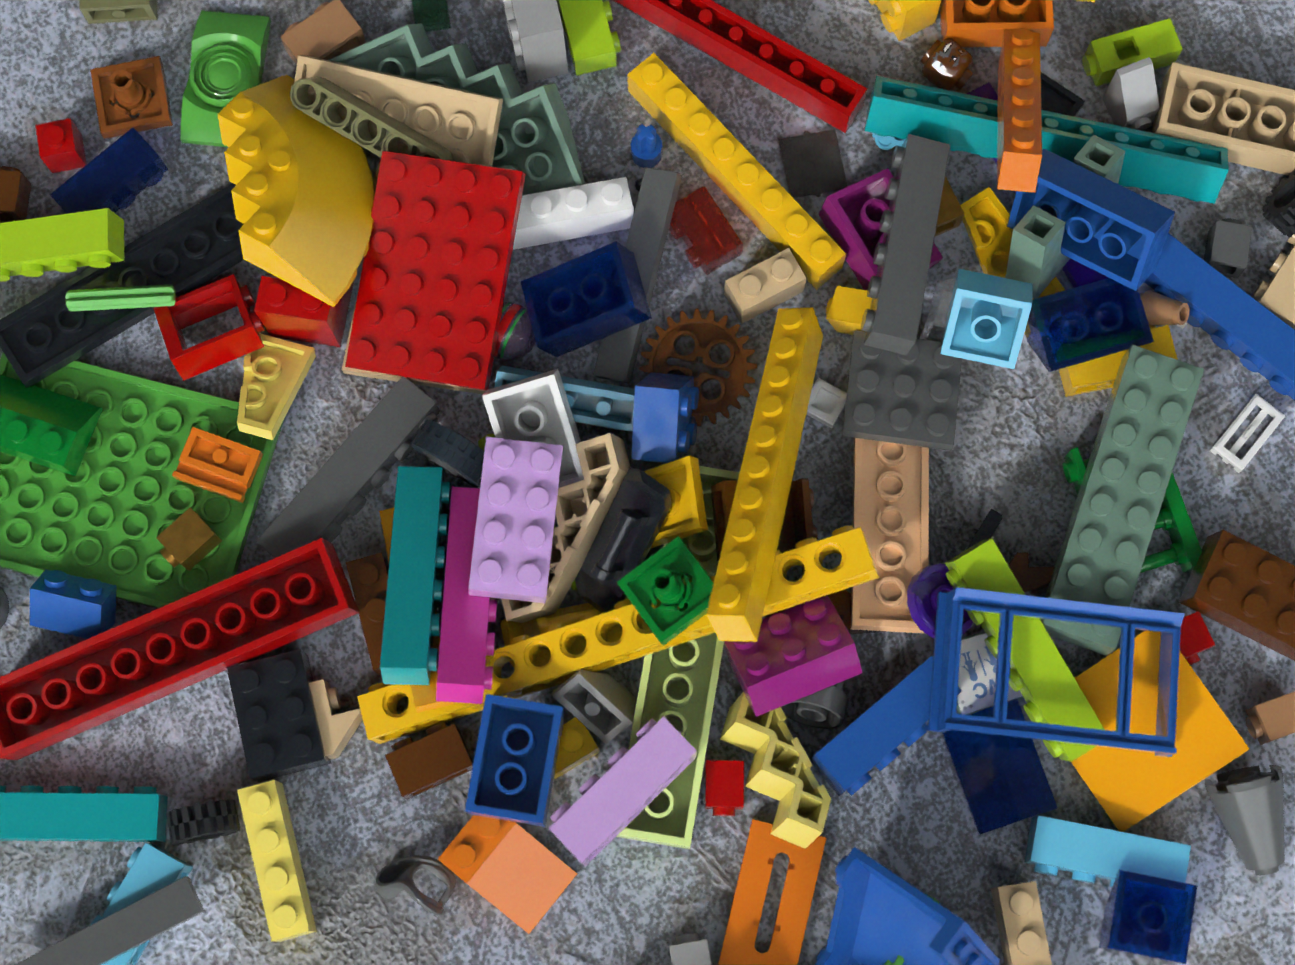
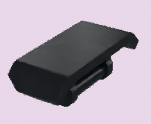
(623, 539)

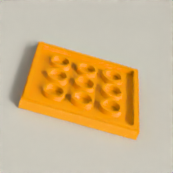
(1136, 781)

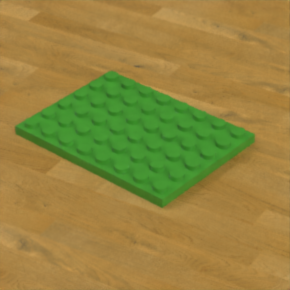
(125, 490)

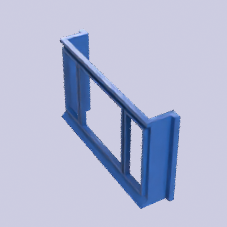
(947, 663)

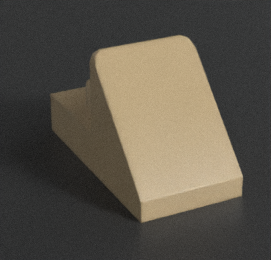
(334, 728)

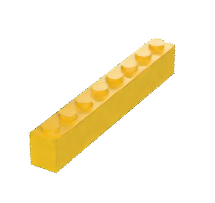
(735, 170)

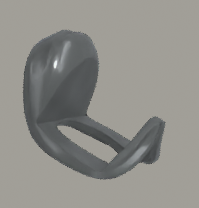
(399, 877)

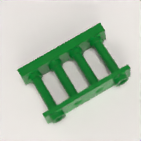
(1172, 517)

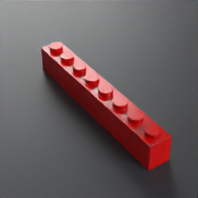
(758, 56)

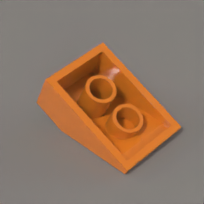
(508, 868)

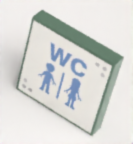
(978, 676)

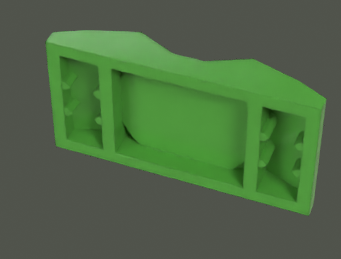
(225, 60)

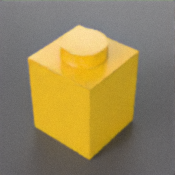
(847, 309)

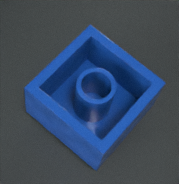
(664, 417)

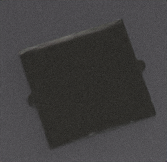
(812, 163)

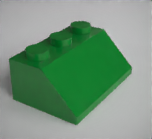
(45, 425)

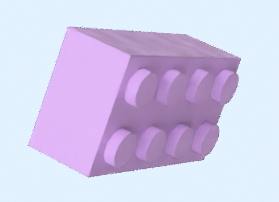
(515, 520)
(623, 791)

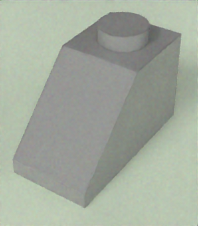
(1133, 96)
(597, 703)

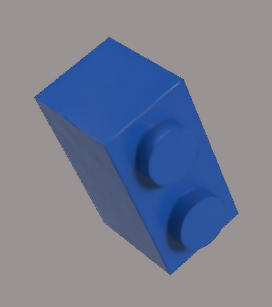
(72, 604)

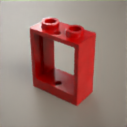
(202, 305)

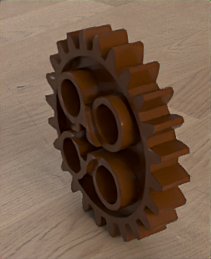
(706, 335)

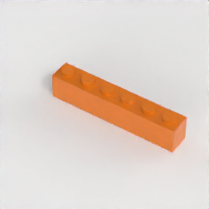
(1019, 111)

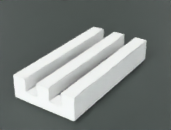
(1228, 456)

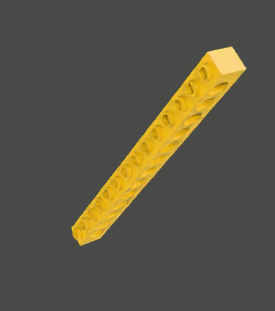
(380, 703)

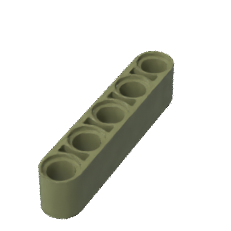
(357, 120)

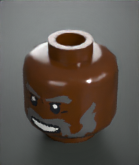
(947, 65)

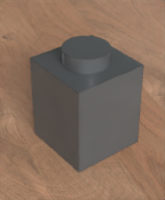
(1228, 247)

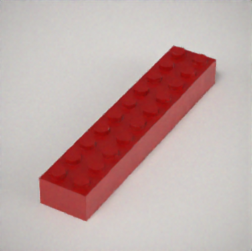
(172, 648)

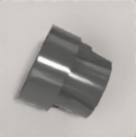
(821, 709)

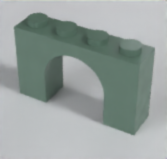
(1038, 237)

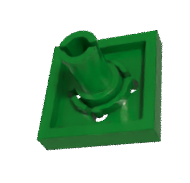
(662, 579)

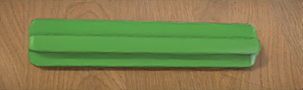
(120, 297)

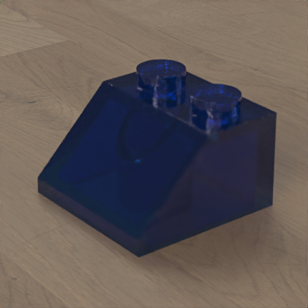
(1149, 917)

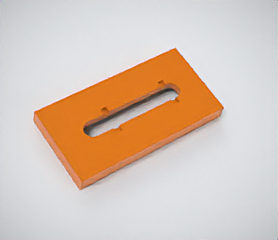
(750, 895)

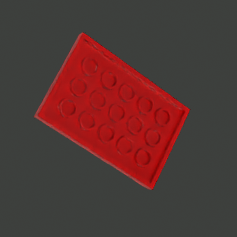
(435, 270)

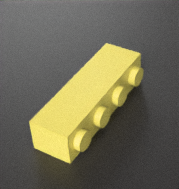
(276, 861)

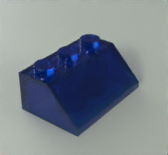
(1086, 323)
(999, 774)

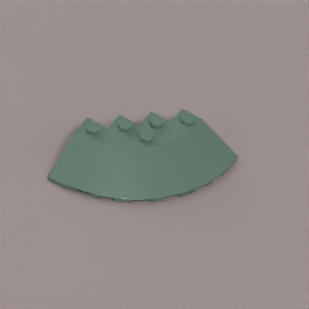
(532, 125)

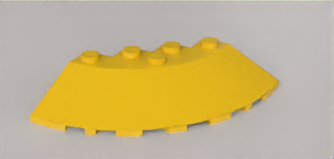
(296, 191)

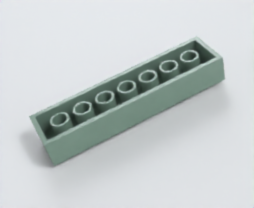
(1122, 491)

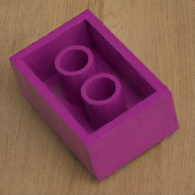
(794, 655)

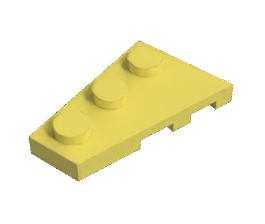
(271, 384)

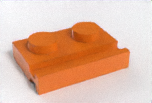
(218, 464)

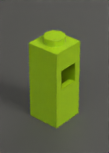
(1124, 48)

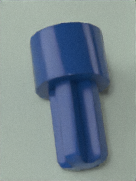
(646, 147)

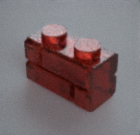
(705, 231)

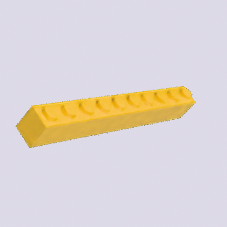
(765, 477)

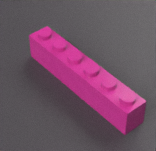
(464, 617)

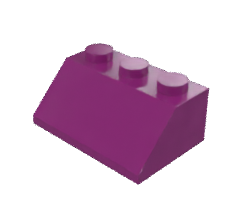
(854, 223)

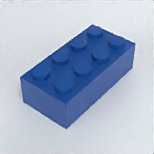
(1105, 222)
(877, 733)

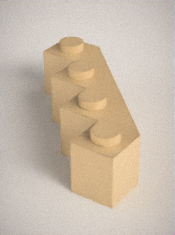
(579, 516)

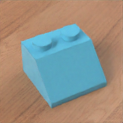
(987, 318)

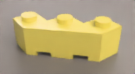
(779, 771)

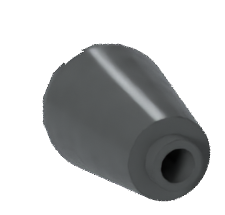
(1252, 814)

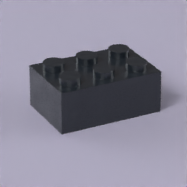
(277, 715)

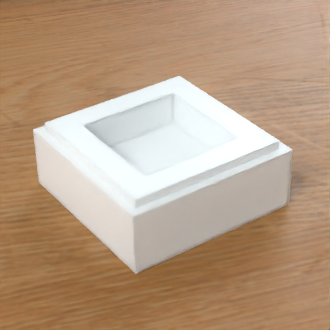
(826, 402)

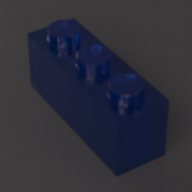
(112, 177)

